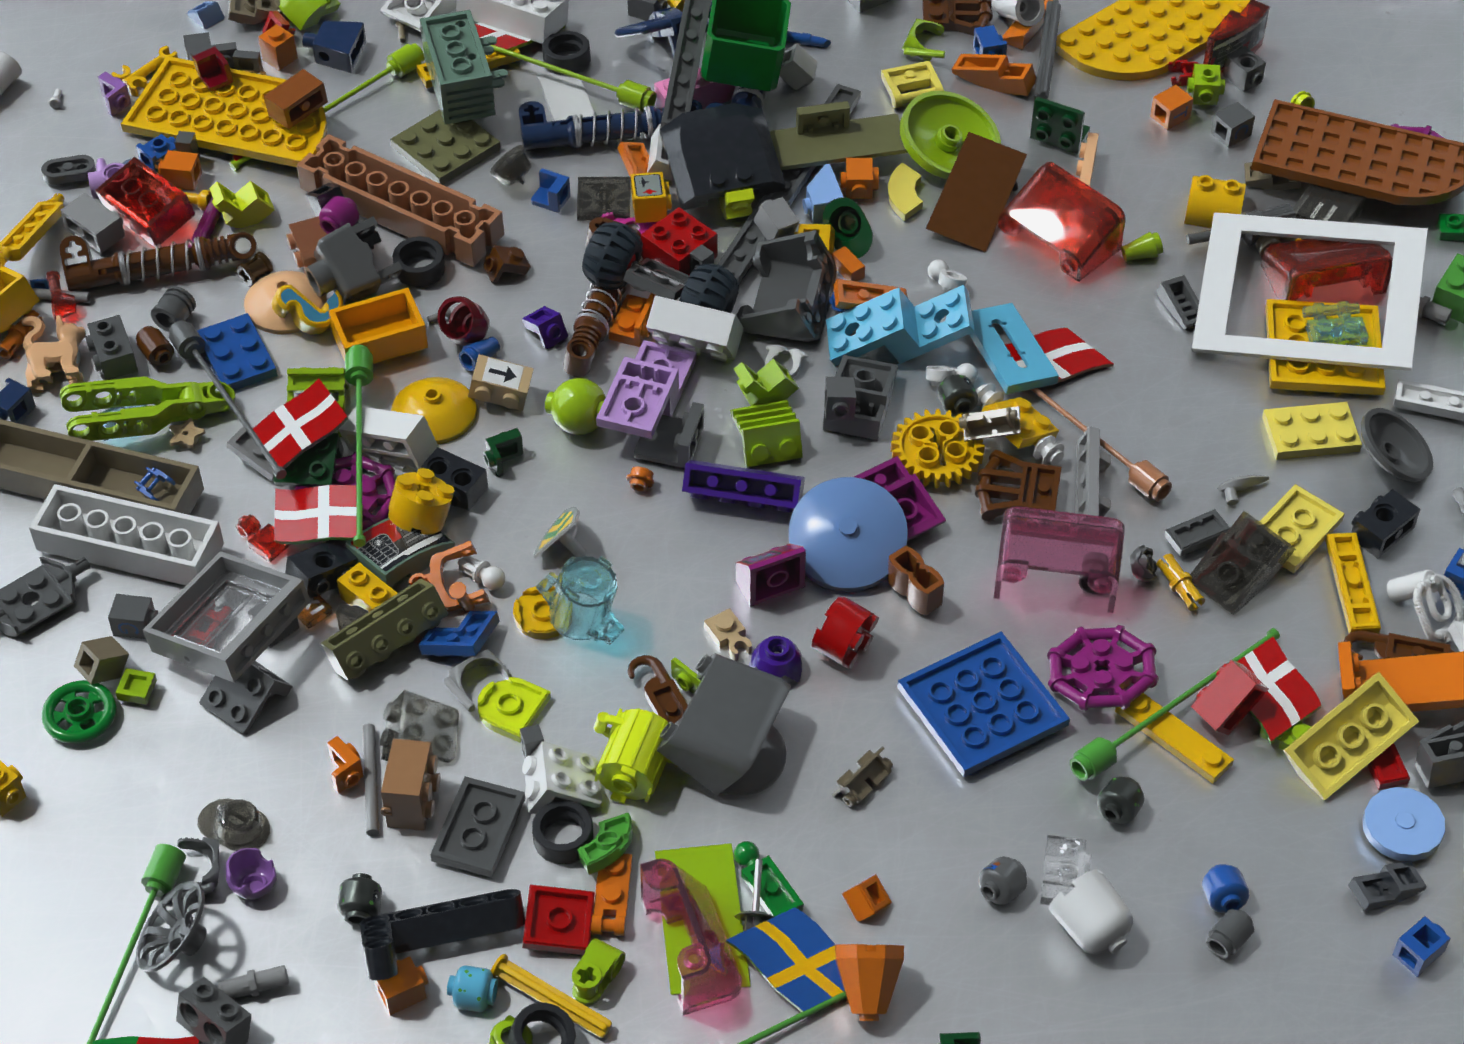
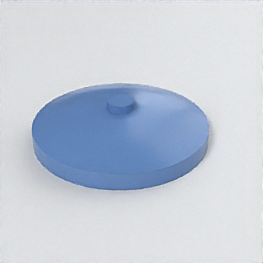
(848, 533)

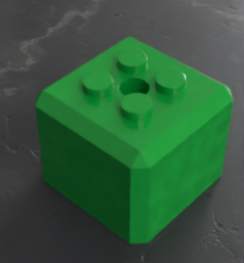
(746, 43)

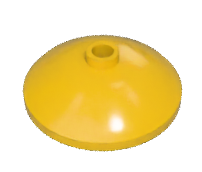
(442, 404)

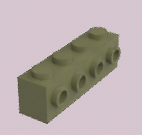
(384, 629)

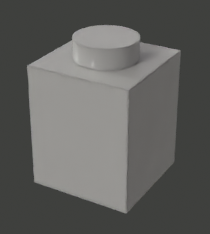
(776, 219)

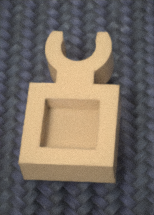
(728, 630)

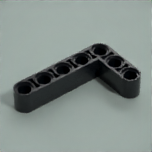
(436, 925)

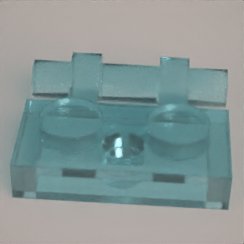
(1341, 330)

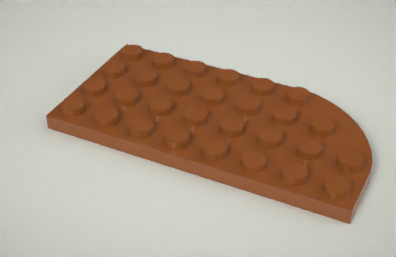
(1359, 156)

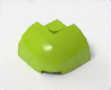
(307, 12)

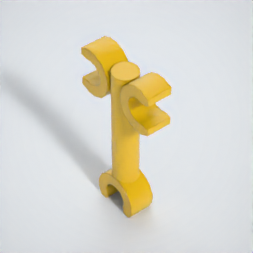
(137, 78)

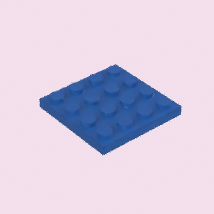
(983, 703)

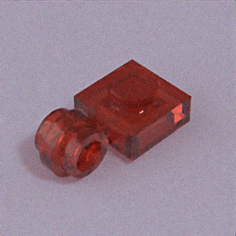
(262, 540)

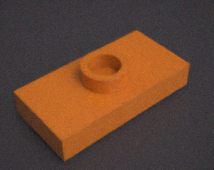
(634, 157)

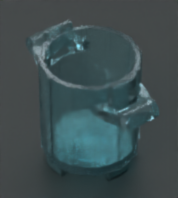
(583, 599)

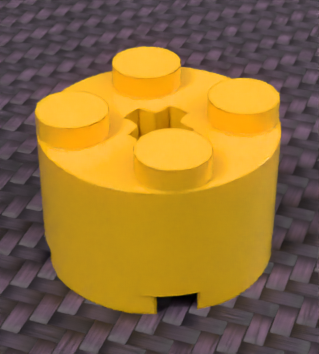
(420, 502)

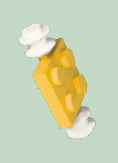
(1035, 428)

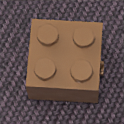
(410, 785)

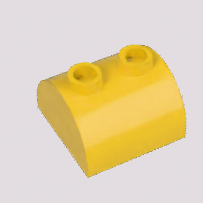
(1212, 196)

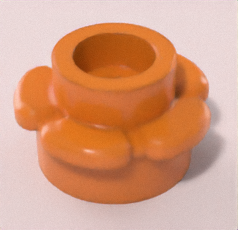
(640, 478)

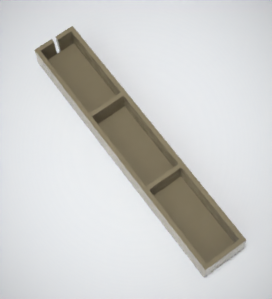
(40, 458)

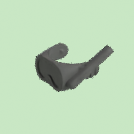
(210, 848)

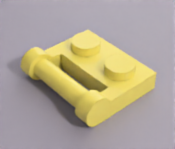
(909, 78)

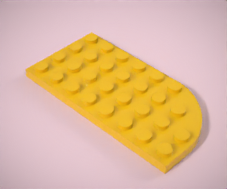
(1142, 36)

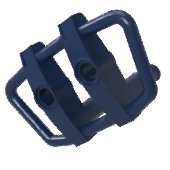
(660, 24)

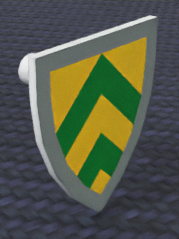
(564, 531)

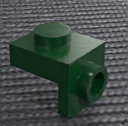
(502, 448)

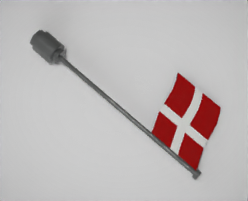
(287, 429)

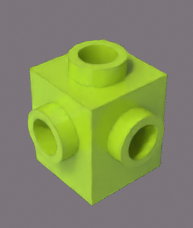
(1206, 84)

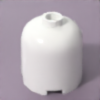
(1093, 914)

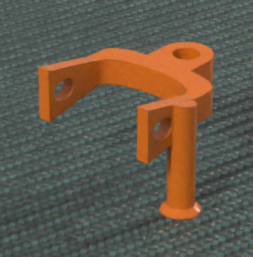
(457, 589)

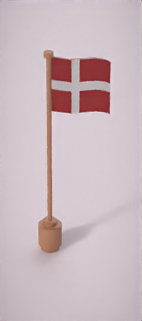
(1072, 358)

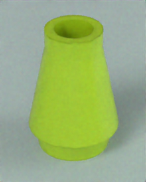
(1144, 247)

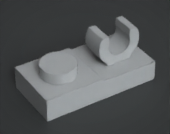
(246, 448)

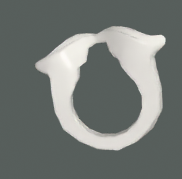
(796, 355)

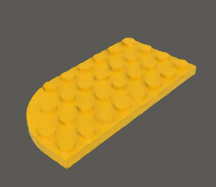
(225, 119)

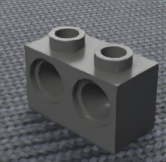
(212, 1014)

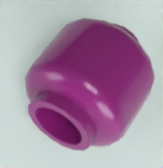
(338, 213)

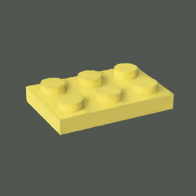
(1311, 430)
(1302, 522)

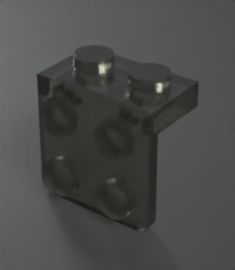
(421, 720)

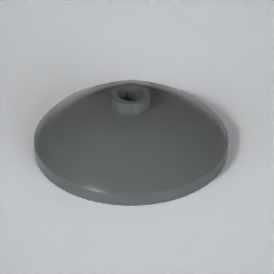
(1396, 445)
(765, 769)

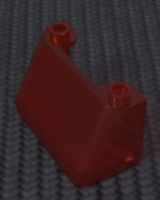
(1068, 218)
(1308, 263)

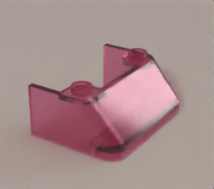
(1061, 545)

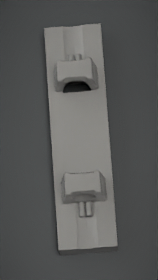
(1089, 463)

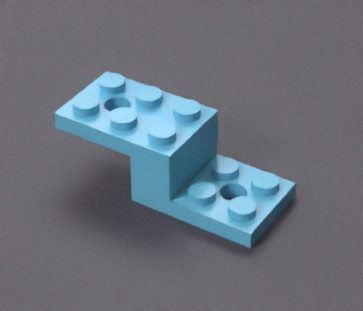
(900, 325)

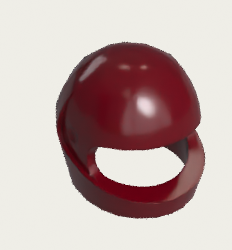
(466, 323)

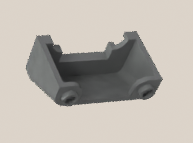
(793, 288)
(724, 722)

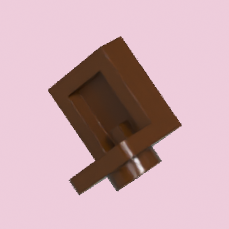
(505, 259)

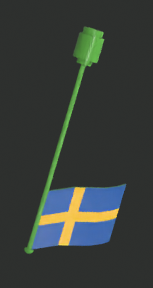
(795, 961)

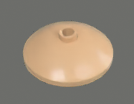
(260, 295)

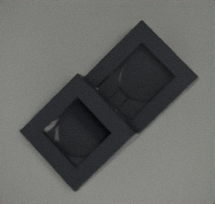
(1388, 887)

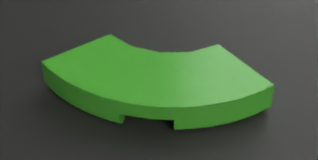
(609, 844)

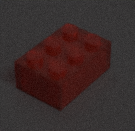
(146, 202)

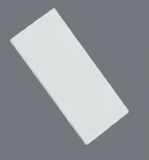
(565, 96)

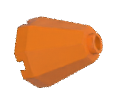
(869, 976)

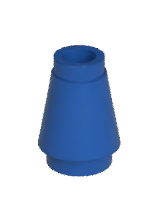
(469, 353)

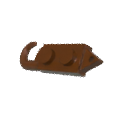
(1396, 645)
(660, 690)

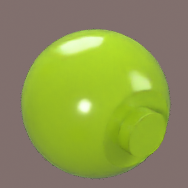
(575, 405)

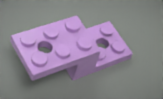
(646, 389)

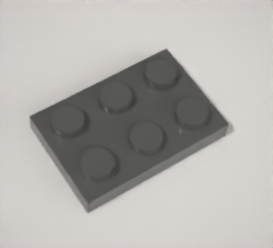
(478, 826)

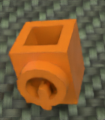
(860, 178)

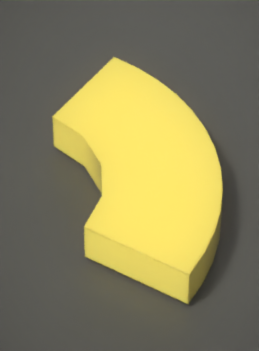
(902, 191)

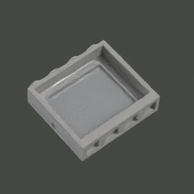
(227, 616)

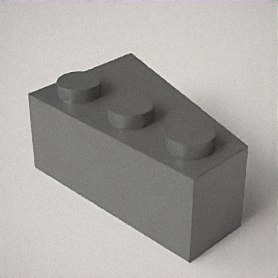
(1442, 756)

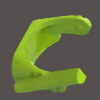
(914, 48)

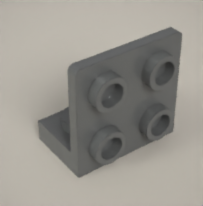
(673, 439)
(243, 700)

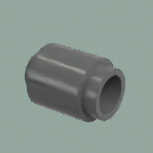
(1230, 933)

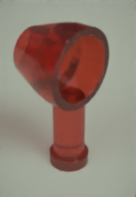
(61, 303)

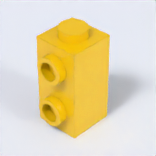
(363, 588)

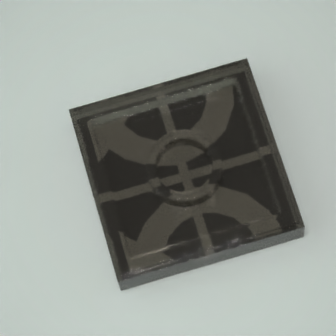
(603, 195)

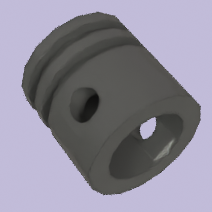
(172, 307)

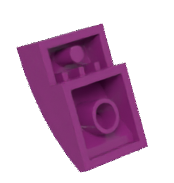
(915, 501)

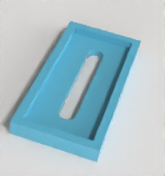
(997, 356)

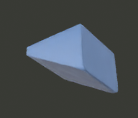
(206, 14)

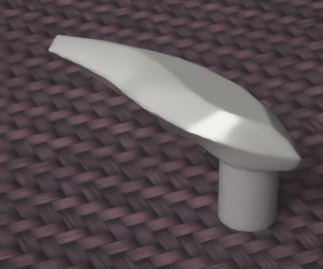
(1239, 483)

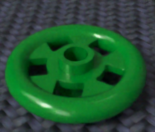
(74, 705)

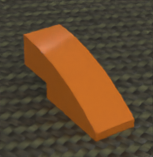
(995, 73)

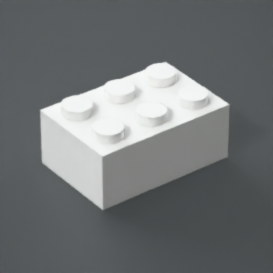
(695, 328)

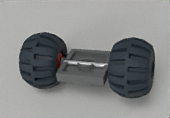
(614, 259)

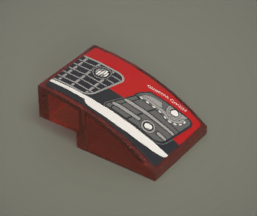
(1236, 32)

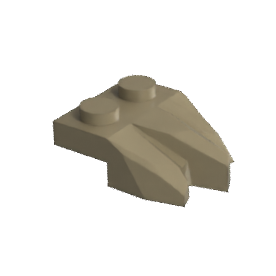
(251, 11)

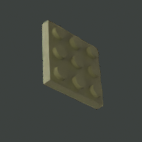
(444, 149)

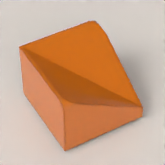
(867, 898)

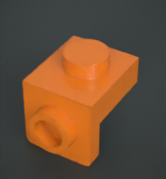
(348, 764)

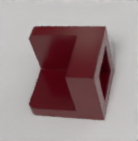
(213, 69)

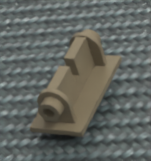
(991, 423)
(854, 785)

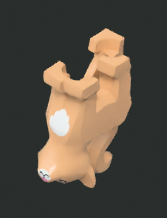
(52, 357)

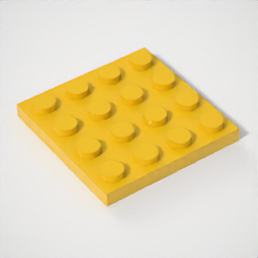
(1287, 322)

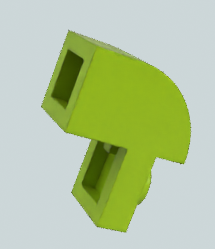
(768, 385)

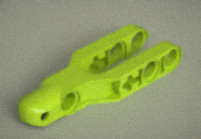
(171, 401)

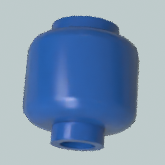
(1225, 888)

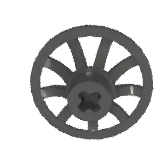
(184, 933)

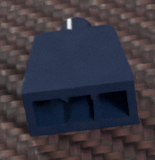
(337, 44)

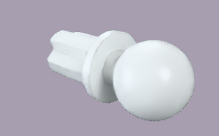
(482, 572)

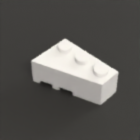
(392, 437)

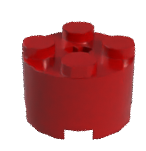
(845, 632)

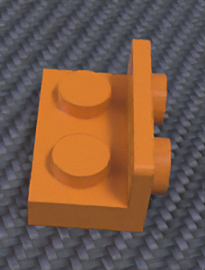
(631, 320)

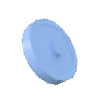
(1403, 824)

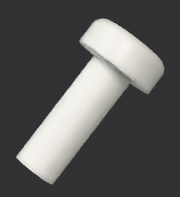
(55, 101)

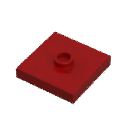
(558, 919)

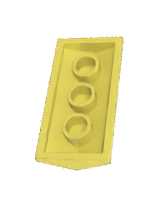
(1350, 736)

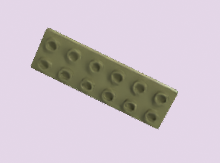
(829, 136)

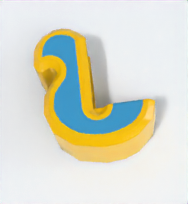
(304, 312)

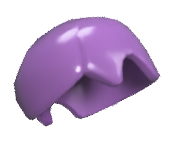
(250, 873)

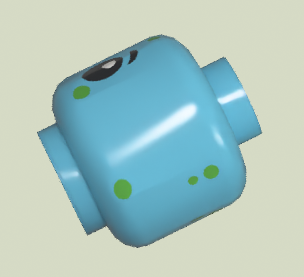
(472, 988)

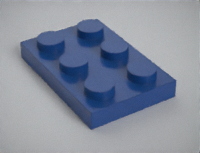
(237, 352)

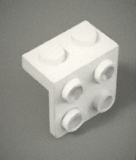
(560, 773)

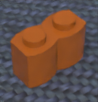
(915, 580)

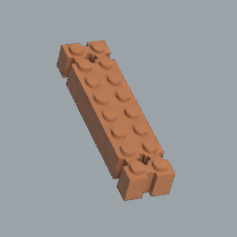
(404, 199)

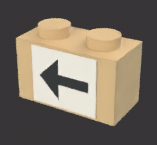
(500, 382)

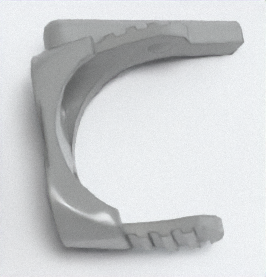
(453, 682)

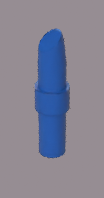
(807, 39)

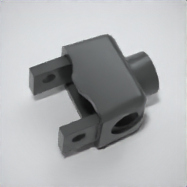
(347, 264)

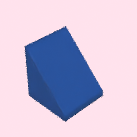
(39, 283)

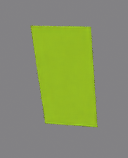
(716, 870)

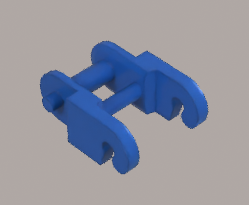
(160, 476)

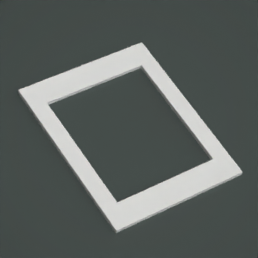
(1402, 303)

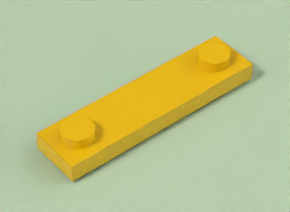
(1352, 582)
(1178, 739)

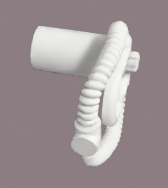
(1424, 584)

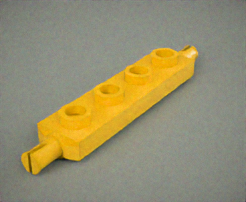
(31, 229)

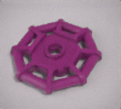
(370, 495)
(1102, 654)

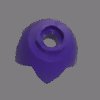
(785, 663)

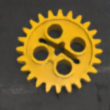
(920, 455)

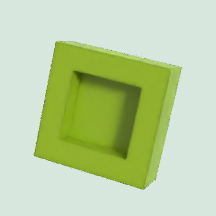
(136, 686)

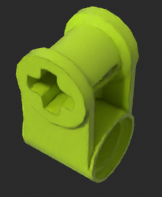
(596, 971)

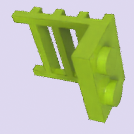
(302, 378)
(768, 433)

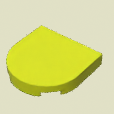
(511, 706)

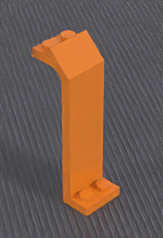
(1420, 680)

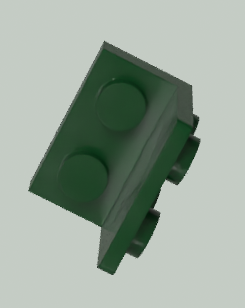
(1058, 125)
(315, 465)

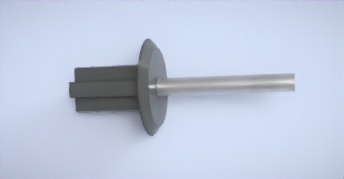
(755, 917)

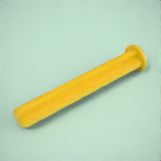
(546, 993)

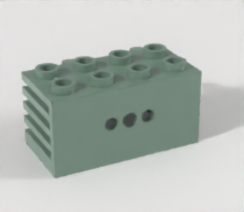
(460, 67)

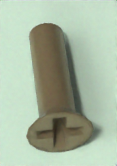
(400, 26)

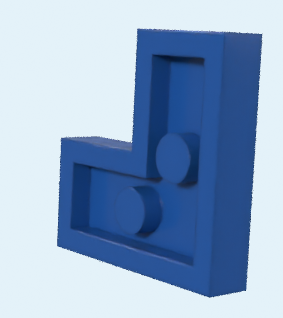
(461, 641)

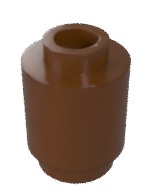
(154, 346)

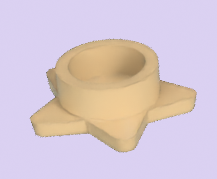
(188, 440)

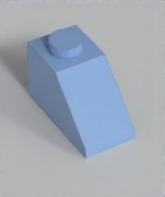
(820, 193)

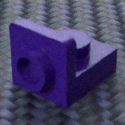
(548, 326)

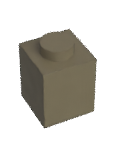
(101, 660)

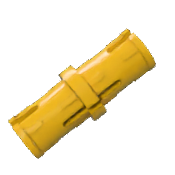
(1180, 582)

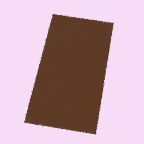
(976, 191)

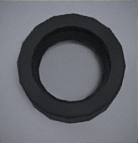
(563, 42)
(420, 247)
(558, 811)
(546, 1013)

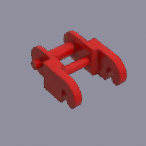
(1184, 67)

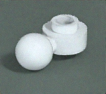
(939, 271)
(937, 374)

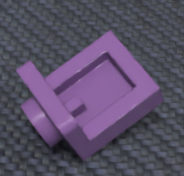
(115, 93)

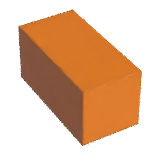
(848, 264)

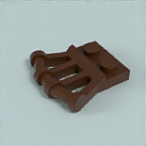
(958, 14)
(1037, 485)

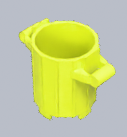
(631, 759)

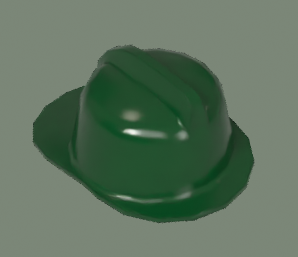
(850, 226)

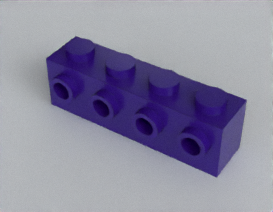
(742, 484)

